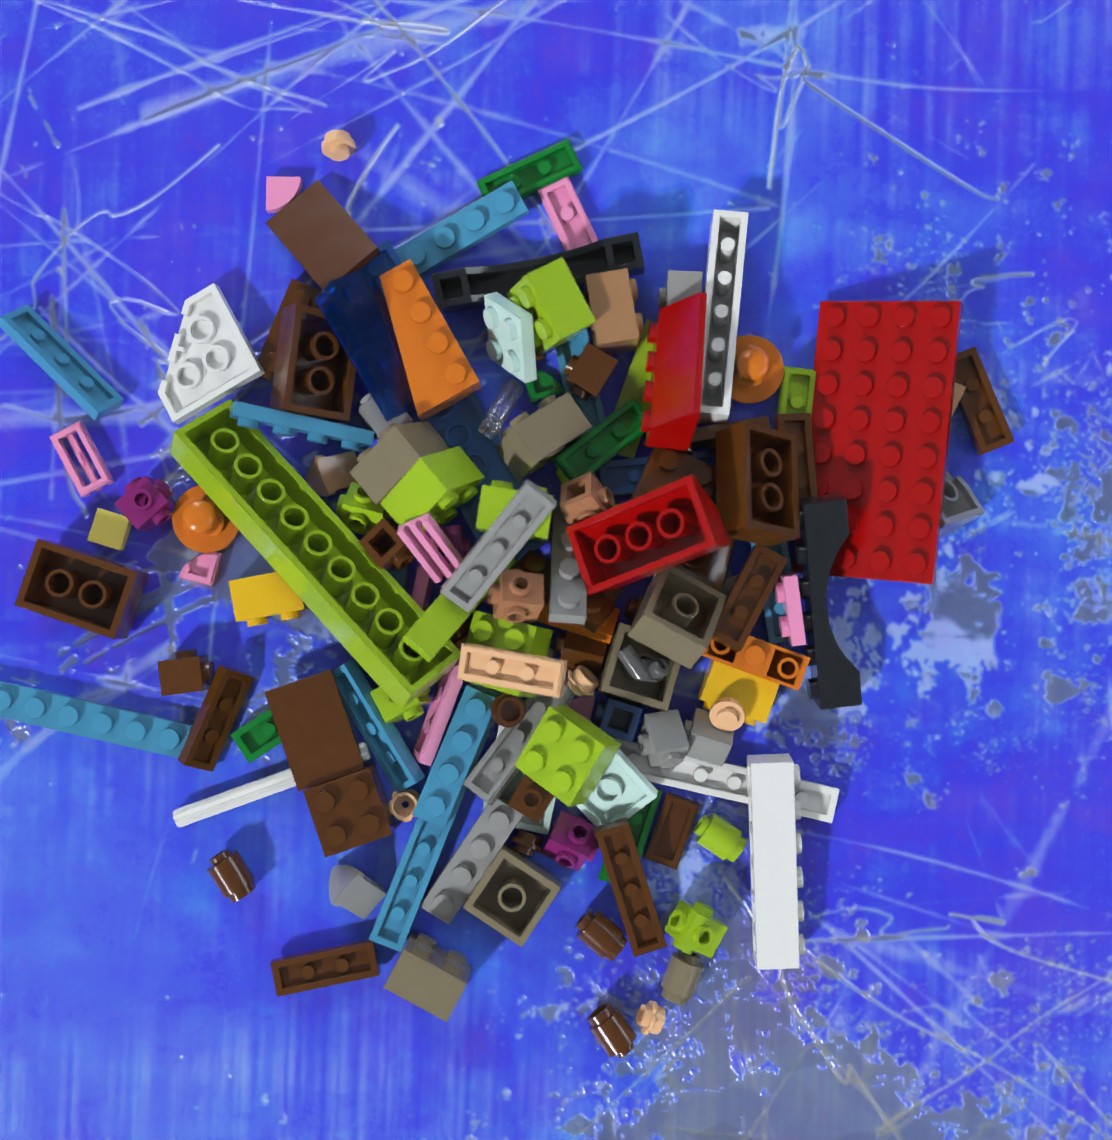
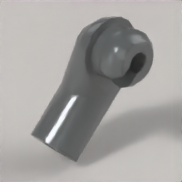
(643, 669)

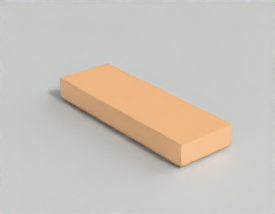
(512, 670)

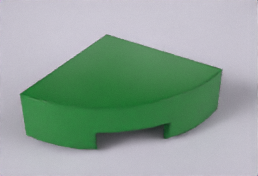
(543, 387)

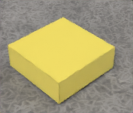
(110, 529)

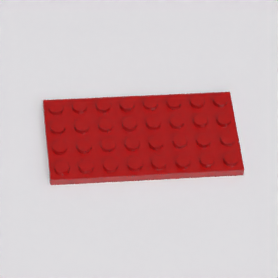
(885, 430)

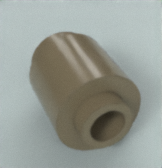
(681, 977)

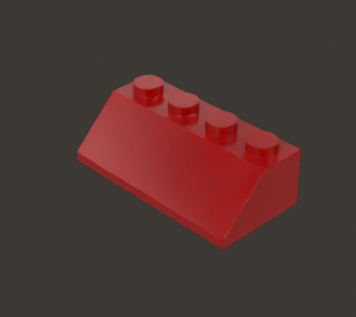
(675, 374)
(647, 535)

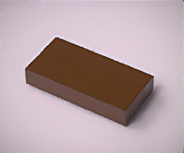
(671, 830)

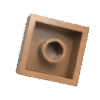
(612, 303)

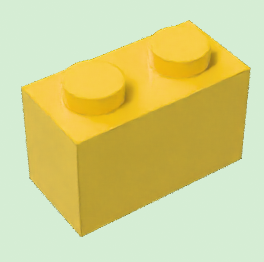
(263, 597)
(751, 691)

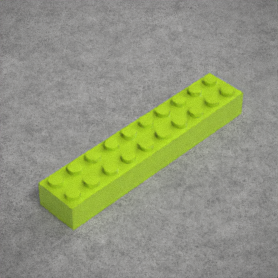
(310, 550)

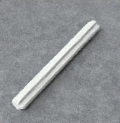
(241, 795)

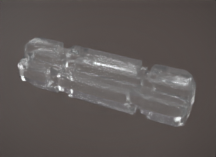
(500, 409)

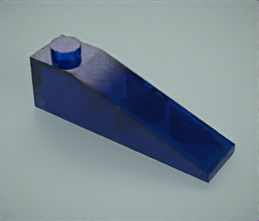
(366, 332)

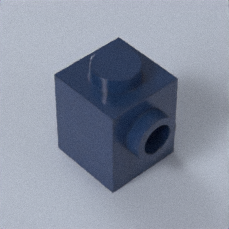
(618, 718)

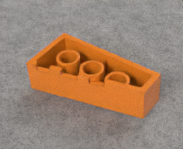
(430, 353)

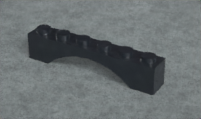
(466, 286)
(822, 533)

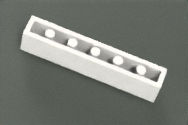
(723, 292)
(774, 861)

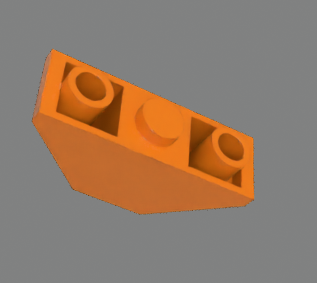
(763, 661)

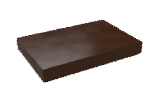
(322, 235)
(315, 729)

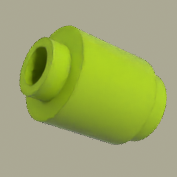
(719, 837)

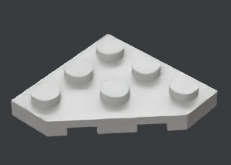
(206, 357)

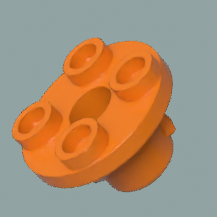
(756, 370)
(201, 523)

